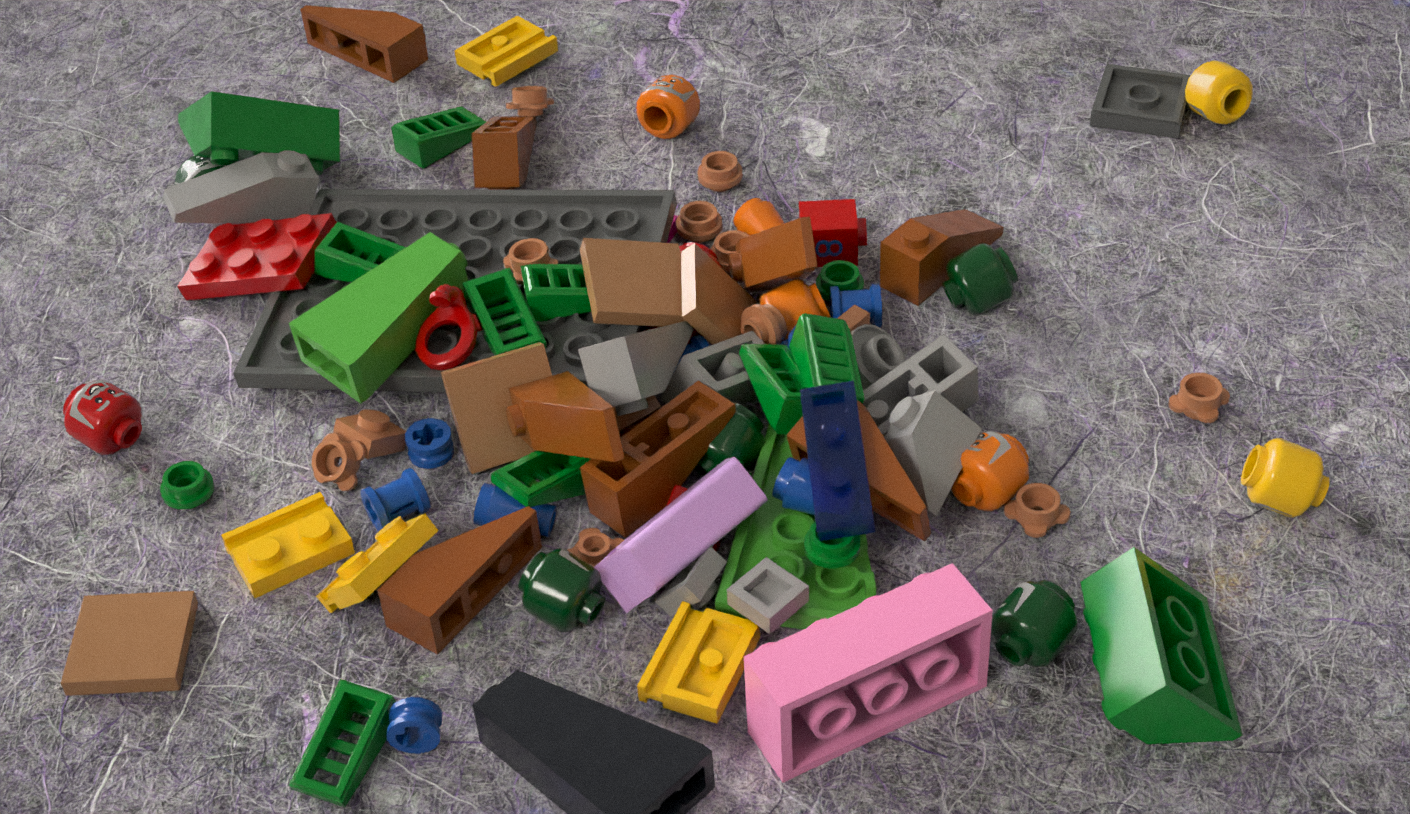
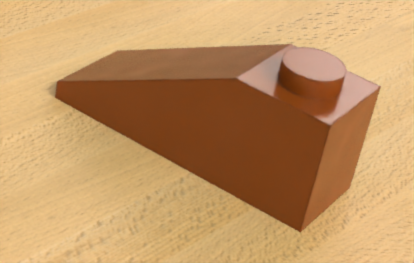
(367, 38)
(503, 151)
(918, 251)
(774, 256)
(564, 418)
(656, 459)
(890, 487)
(457, 578)

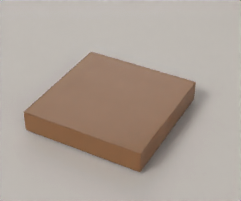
(633, 281)
(711, 297)
(479, 403)
(130, 643)

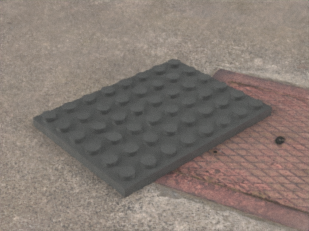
(484, 229)

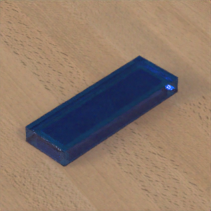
(837, 461)

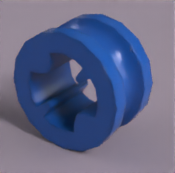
(427, 431)
(414, 725)

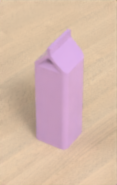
(680, 533)

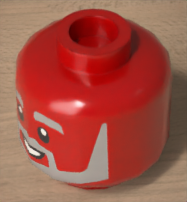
(102, 417)

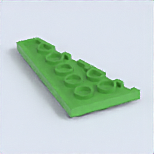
(780, 537)

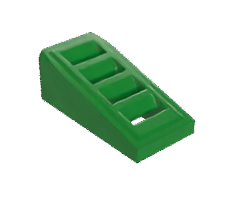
(434, 135)
(351, 253)
(495, 289)
(555, 290)
(825, 352)
(775, 387)
(557, 477)
(345, 701)

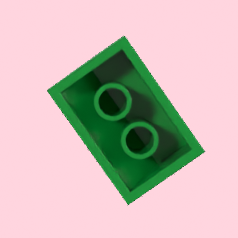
(242, 126)
(1157, 654)

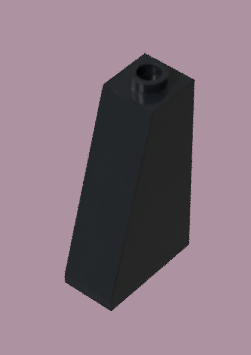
(590, 753)

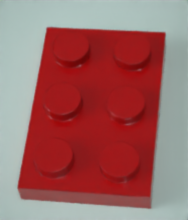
(256, 257)

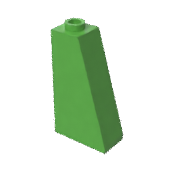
(375, 320)

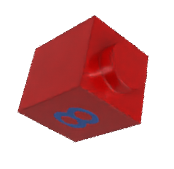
(835, 229)

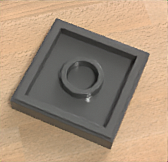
(1140, 101)

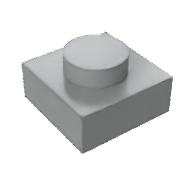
(693, 584)
(768, 595)

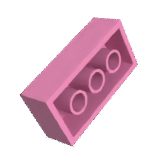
(867, 671)

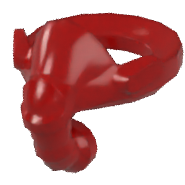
(454, 312)

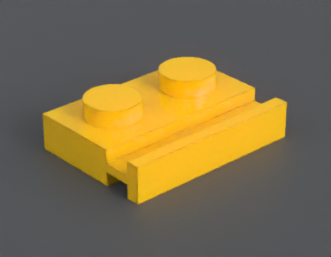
(506, 50)
(288, 544)
(369, 569)
(699, 662)

